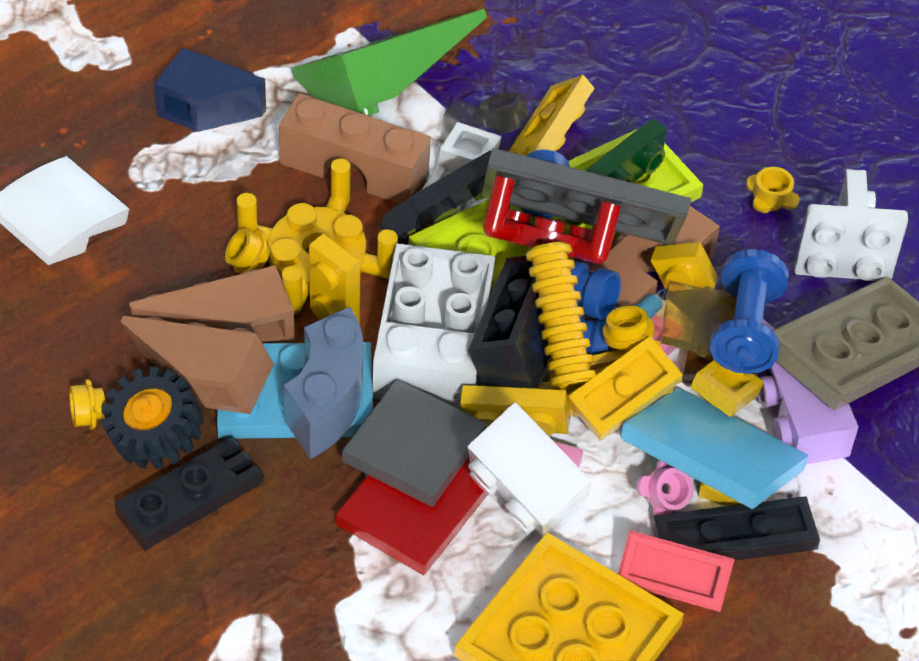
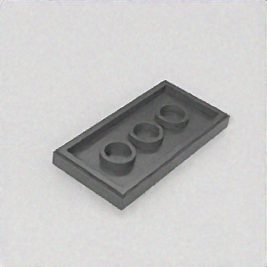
(578, 196)

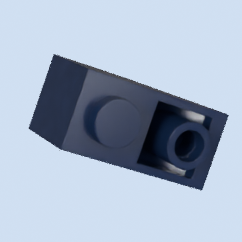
(208, 93)

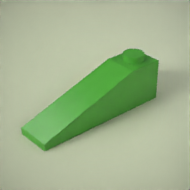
(383, 67)

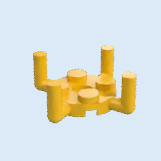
(305, 224)

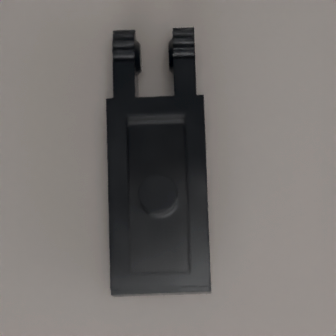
(438, 199)

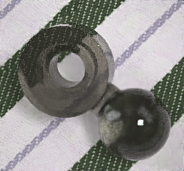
(499, 113)

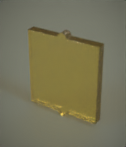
(693, 315)

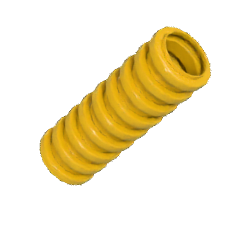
(561, 314)

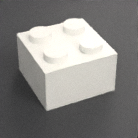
(527, 472)

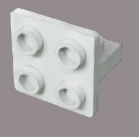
(851, 237)

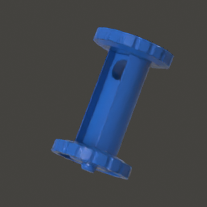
(745, 342)

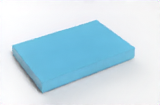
(714, 447)

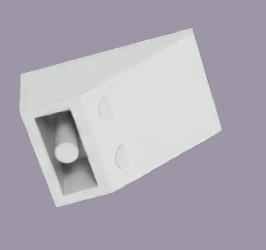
(431, 321)

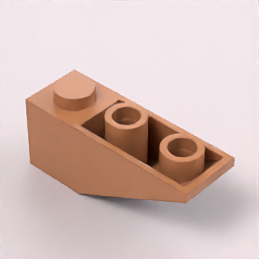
(244, 301)
(218, 364)

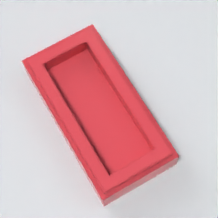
(676, 570)

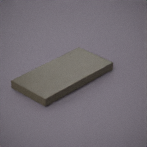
(853, 343)

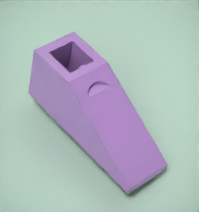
(804, 418)

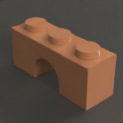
(387, 154)
(632, 256)

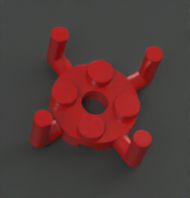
(514, 226)

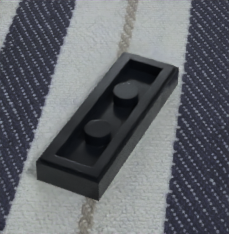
(743, 532)

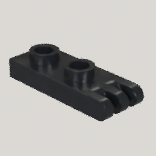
(188, 493)

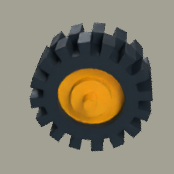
(152, 418)

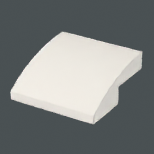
(59, 210)

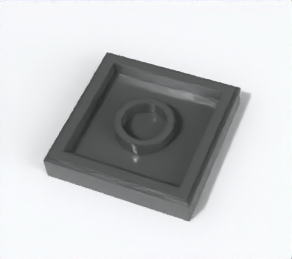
(413, 442)

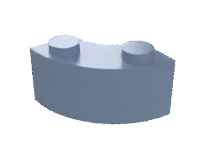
(330, 386)

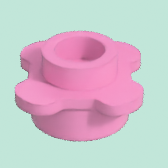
(678, 488)

